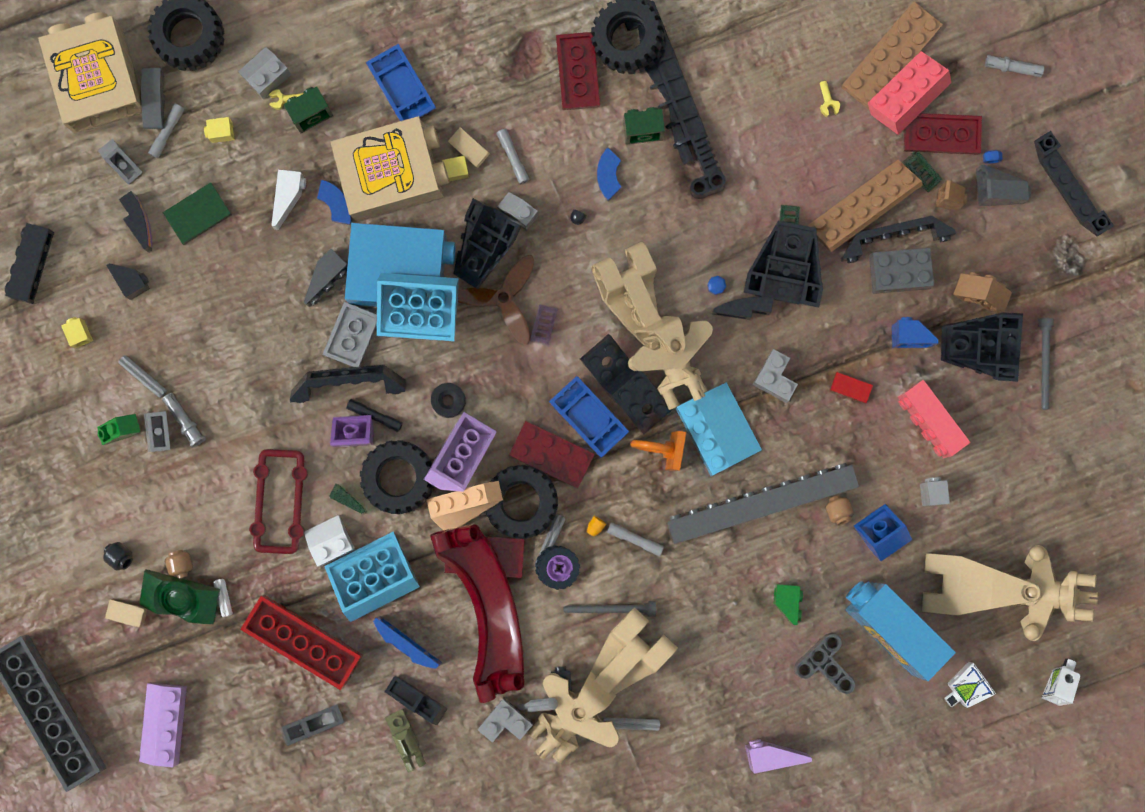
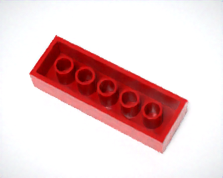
(302, 642)

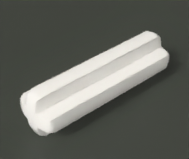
(224, 602)

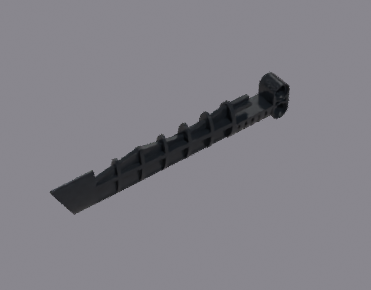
(684, 116)

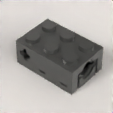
(901, 270)

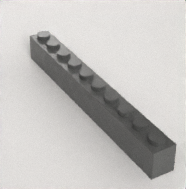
(762, 504)

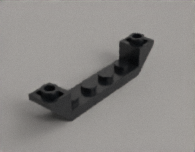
(1069, 187)
(939, 230)
(393, 382)

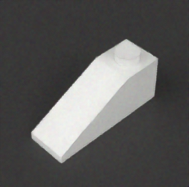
(287, 193)

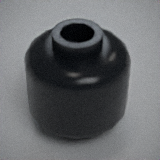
(117, 556)

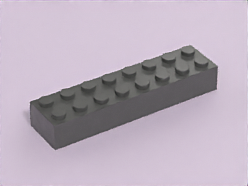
(48, 714)

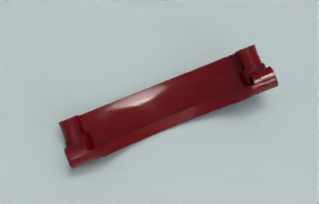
(500, 641)

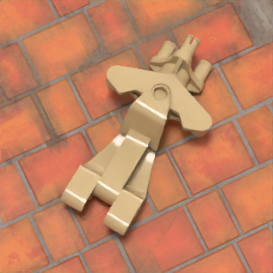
(666, 346)
(976, 588)
(620, 664)

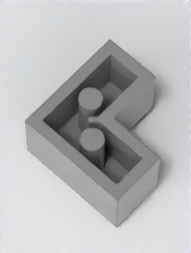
(772, 381)
(505, 716)

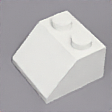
(328, 541)

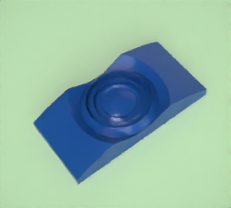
(400, 84)
(588, 416)
(405, 644)

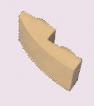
(468, 147)

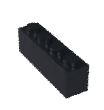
(29, 263)

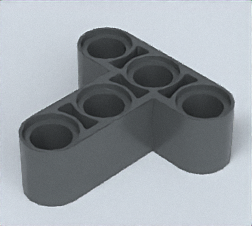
(823, 664)

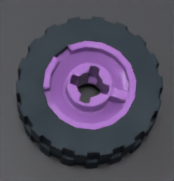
(547, 563)

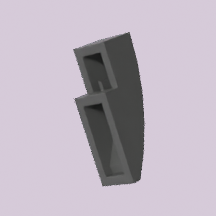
(152, 98)
(311, 725)

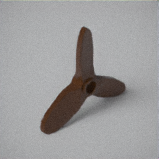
(512, 285)

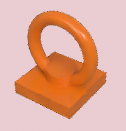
(671, 449)

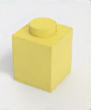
(219, 130)
(456, 168)
(76, 332)

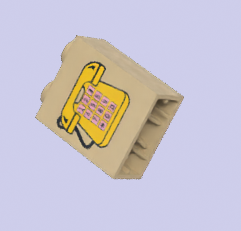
(91, 72)
(389, 168)

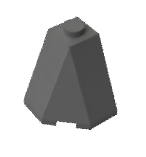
(1000, 188)

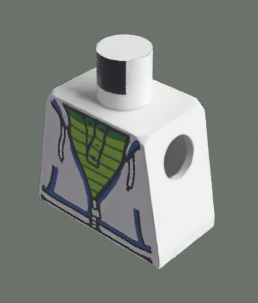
(1062, 684)
(968, 687)

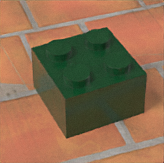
(308, 109)
(643, 126)

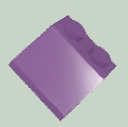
(352, 431)

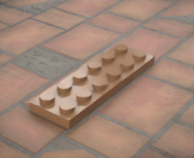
(892, 53)
(865, 205)

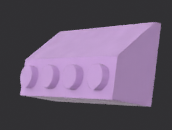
(460, 454)
(162, 724)

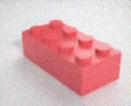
(909, 92)
(933, 420)

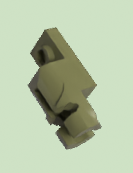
(405, 739)

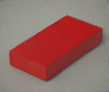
(851, 387)

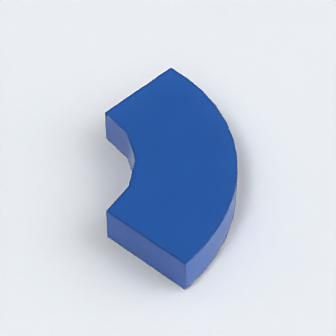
(607, 174)
(336, 201)

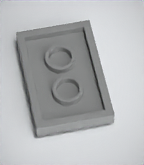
(351, 335)

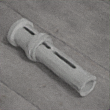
(187, 427)

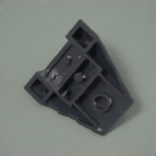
(485, 242)
(788, 266)
(985, 345)

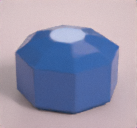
(992, 157)
(716, 285)

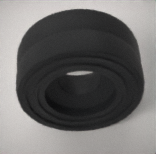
(437, 400)

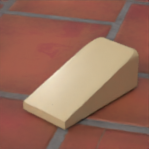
(126, 613)

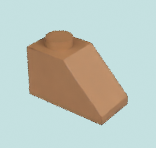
(951, 196)

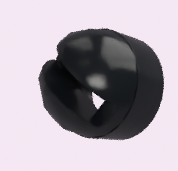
(577, 217)

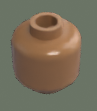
(839, 510)
(178, 563)

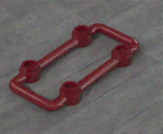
(261, 472)

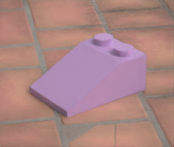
(768, 756)

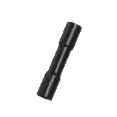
(385, 420)

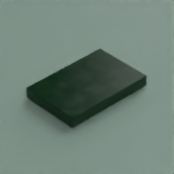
(197, 213)

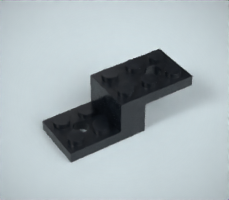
(624, 386)

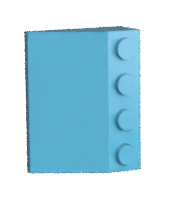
(417, 306)
(718, 429)
(371, 577)

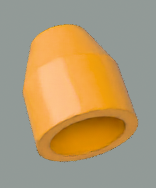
(595, 526)

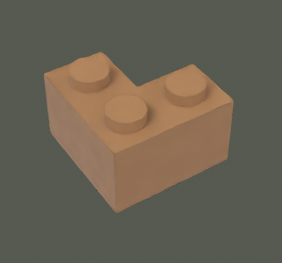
(983, 291)

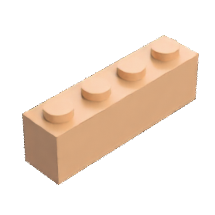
(460, 507)

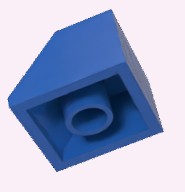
(911, 334)
(883, 532)

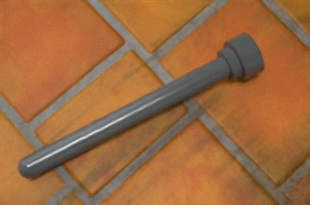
(1045, 326)
(648, 608)

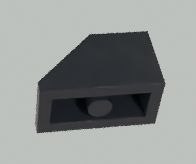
(129, 280)

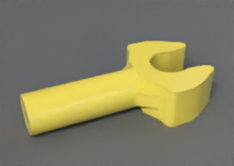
(282, 99)
(828, 100)

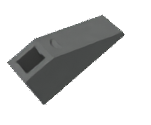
(326, 272)

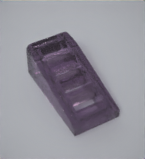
(541, 340)

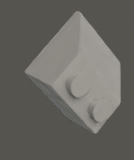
(264, 72)

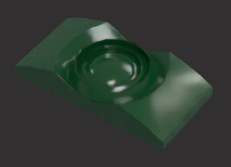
(179, 597)

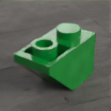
(118, 429)
(787, 601)

